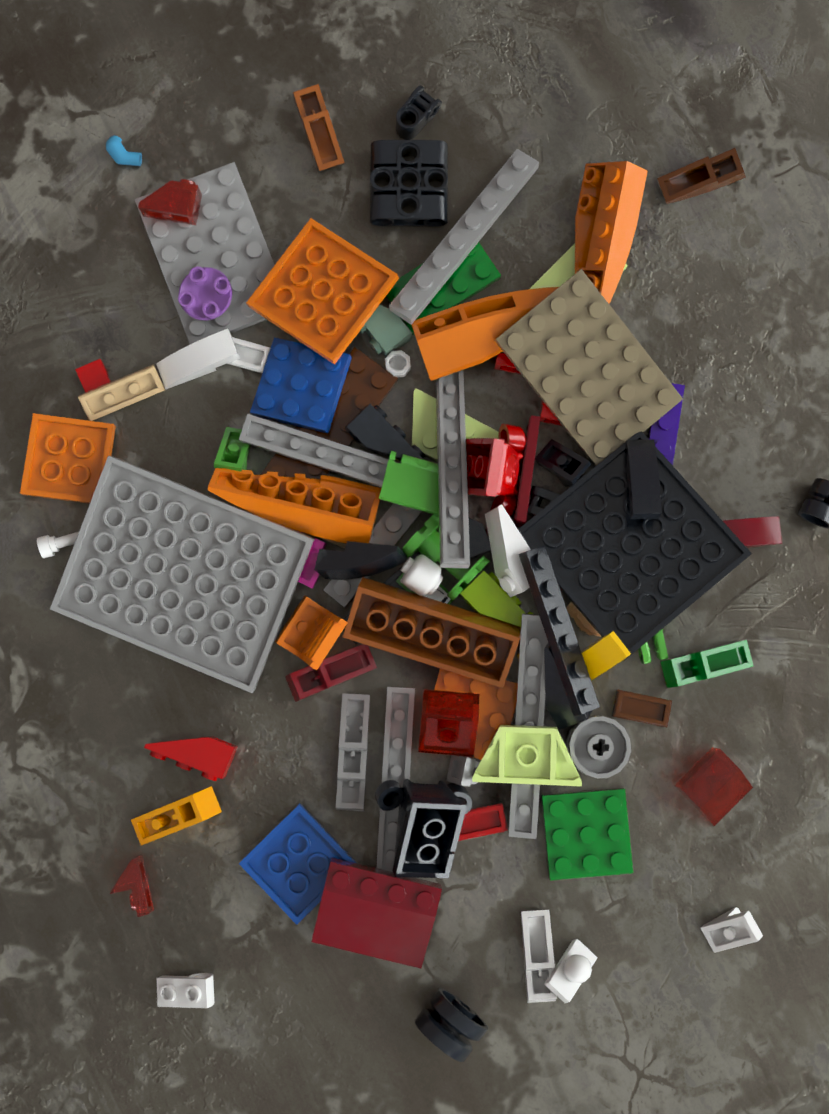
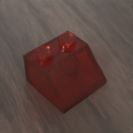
(449, 723)
(714, 785)

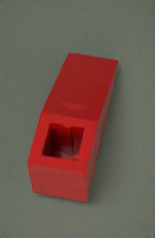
(202, 753)

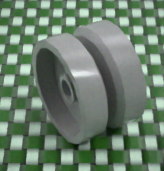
(614, 746)

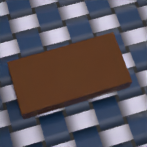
(642, 708)

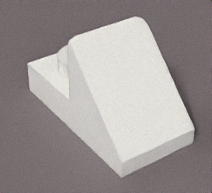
(731, 930)

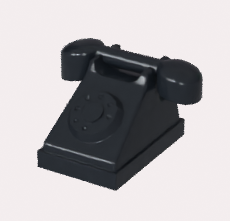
(427, 825)

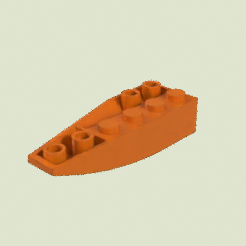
(607, 221)

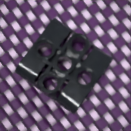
(389, 165)

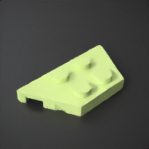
(425, 425)
(527, 757)

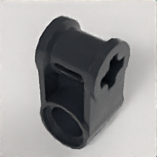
(419, 109)

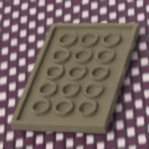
(588, 368)

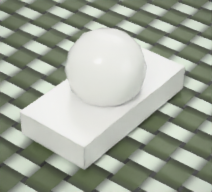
(571, 971)

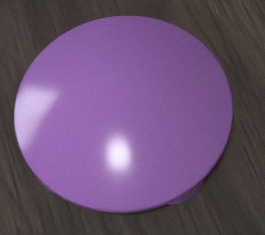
(205, 293)

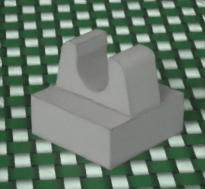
(461, 770)

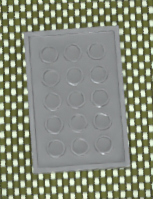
(223, 239)

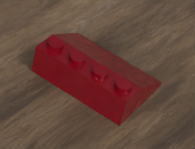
(376, 913)

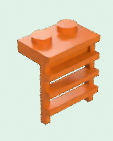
(311, 632)

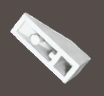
(505, 546)

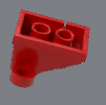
(495, 466)

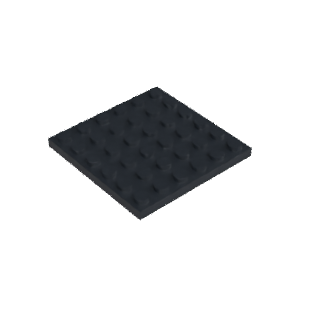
(628, 570)

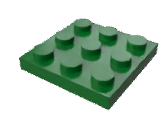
(587, 834)

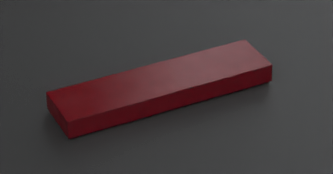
(526, 471)

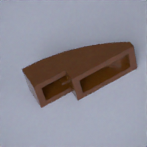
(702, 176)

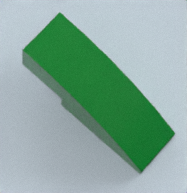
(706, 664)

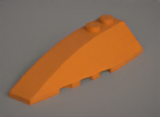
(318, 507)

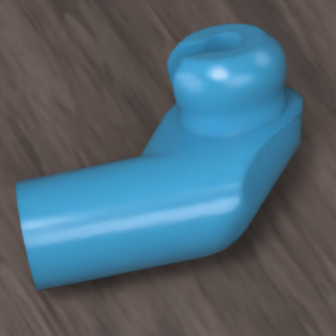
(119, 153)

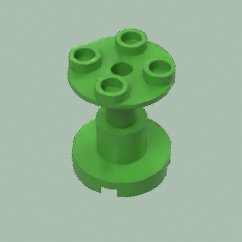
(428, 544)

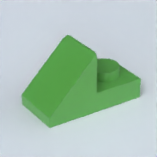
(232, 452)

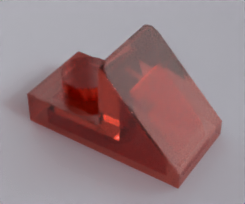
(135, 878)

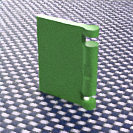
(411, 483)

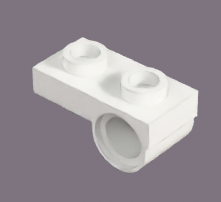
(186, 991)

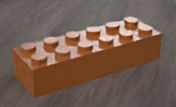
(432, 632)

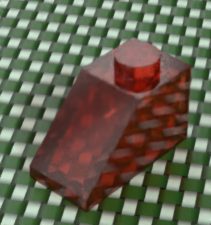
(173, 202)

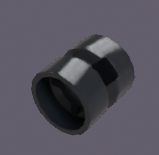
(817, 507)

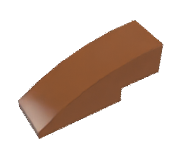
(318, 127)

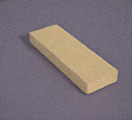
(121, 392)

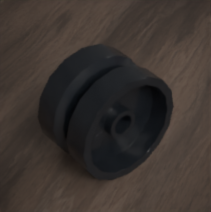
(451, 1025)

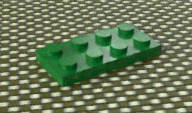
(469, 279)

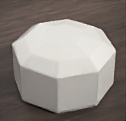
(398, 363)

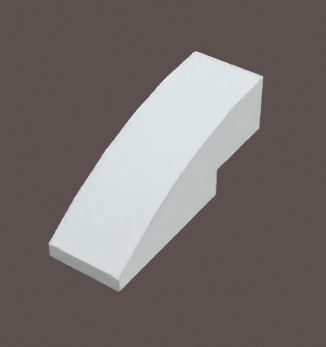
(198, 359)
(537, 955)

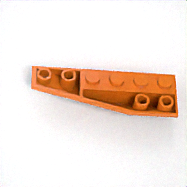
(467, 332)

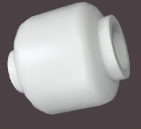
(421, 575)

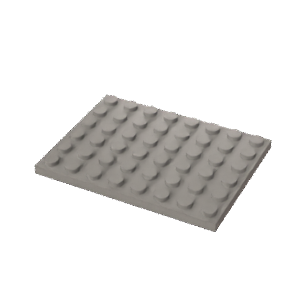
(181, 574)

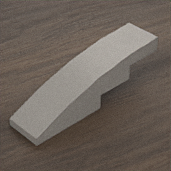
(352, 752)

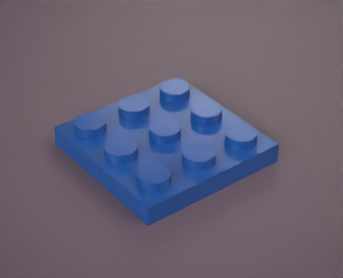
(300, 386)
(294, 863)

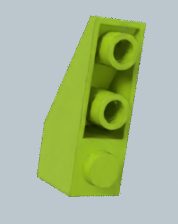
(490, 600)

